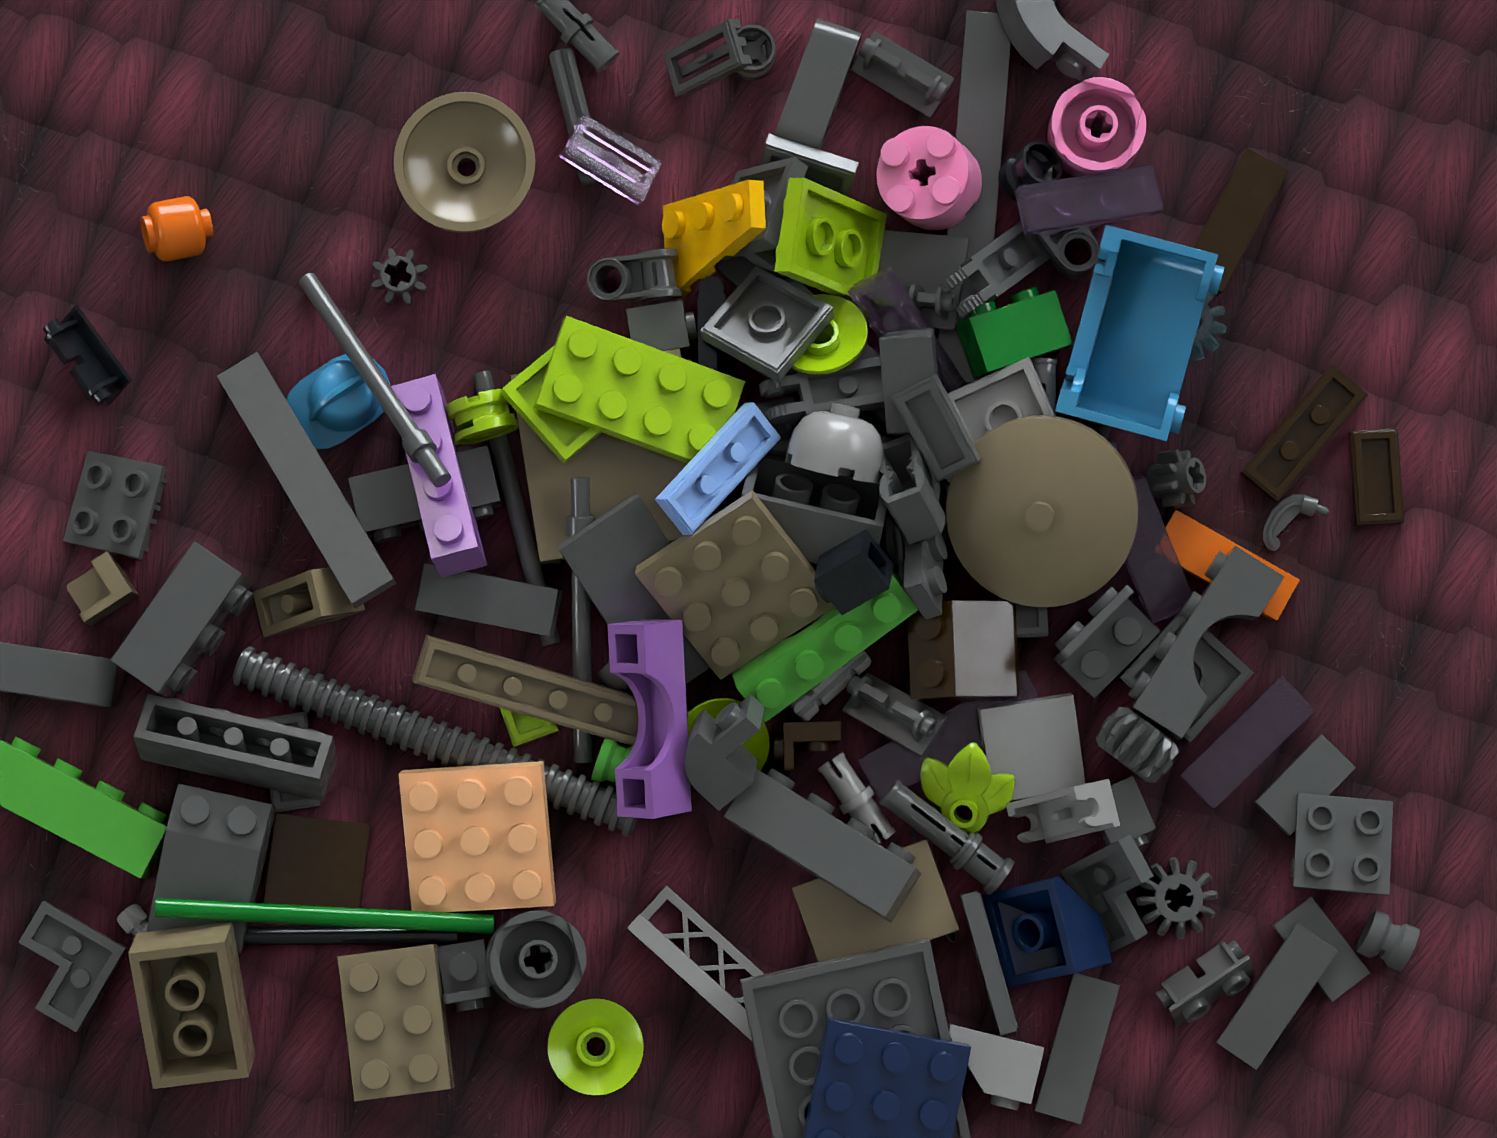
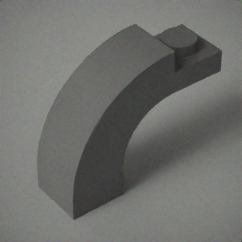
(1043, 34)

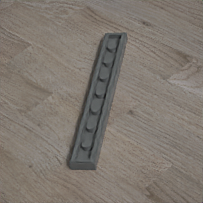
(981, 132)

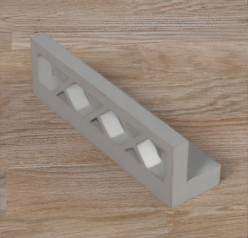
(686, 967)

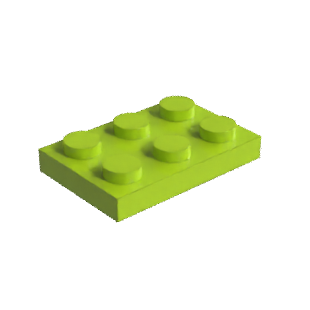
(828, 238)

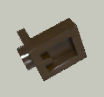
(813, 735)

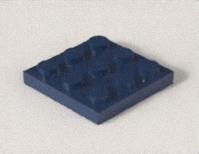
(885, 1084)

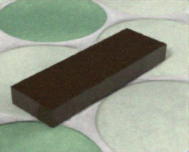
(1240, 211)
(1303, 433)

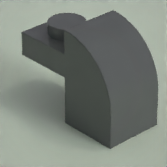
(715, 754)

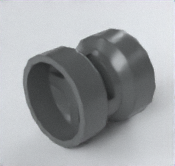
(760, 48)
(1390, 941)

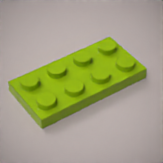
(635, 391)

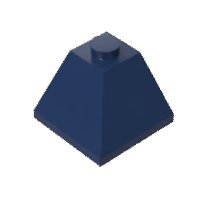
(1044, 932)

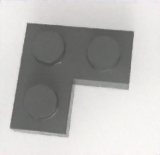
(1102, 883)
(84, 962)

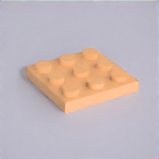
(477, 837)

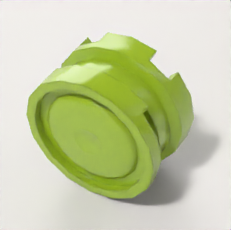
(481, 417)

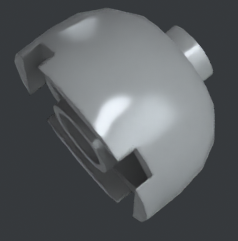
(837, 444)

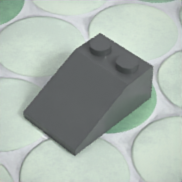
(212, 853)

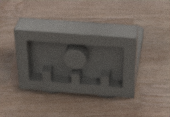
(1106, 644)

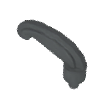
(1285, 512)

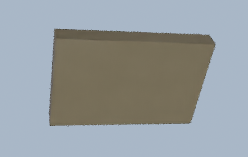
(845, 927)

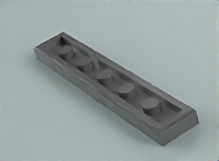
(306, 480)

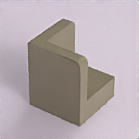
(101, 589)

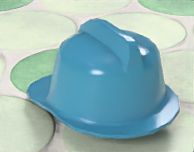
(334, 402)

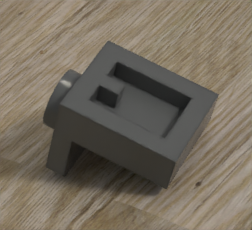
(464, 974)

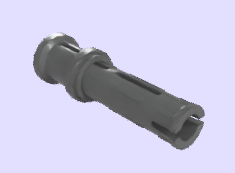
(964, 849)

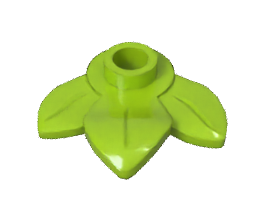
(966, 783)

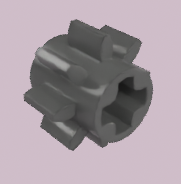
(397, 264)
(1176, 478)

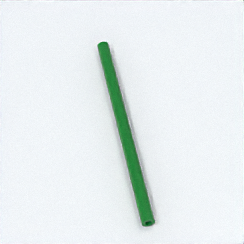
(323, 916)

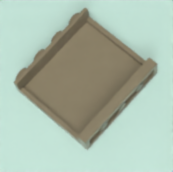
(615, 473)

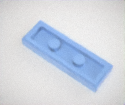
(718, 468)

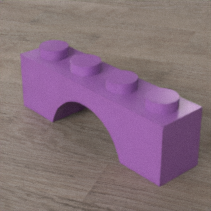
(444, 510)
(651, 662)

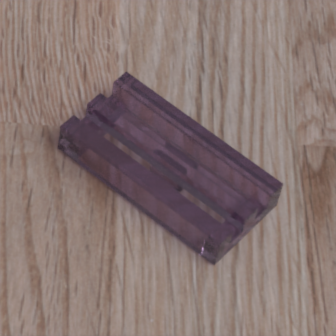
(602, 173)

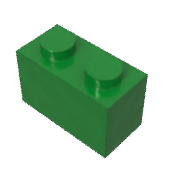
(1013, 332)

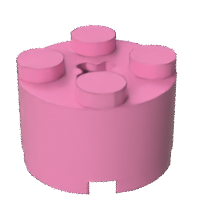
(1102, 102)
(907, 163)

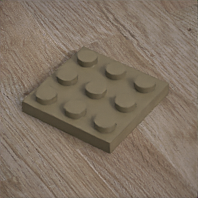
(735, 585)

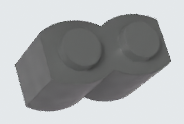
(910, 491)

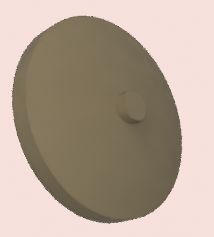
(1043, 511)

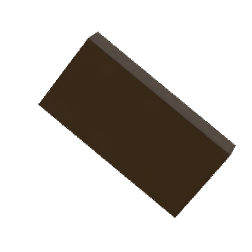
(1376, 477)

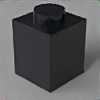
(853, 572)

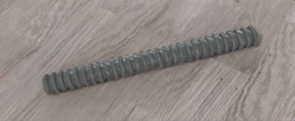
(418, 733)

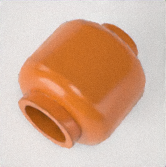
(176, 228)

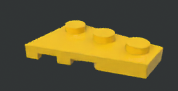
(712, 227)

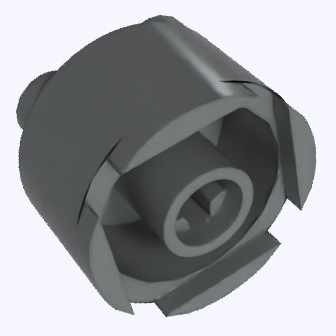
(547, 935)

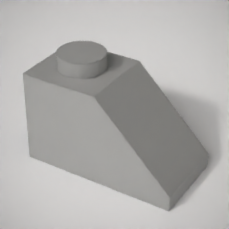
(1001, 1065)

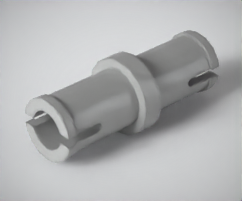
(855, 797)

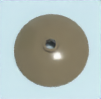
(457, 131)

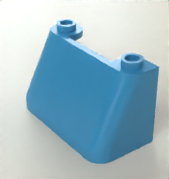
(1138, 333)

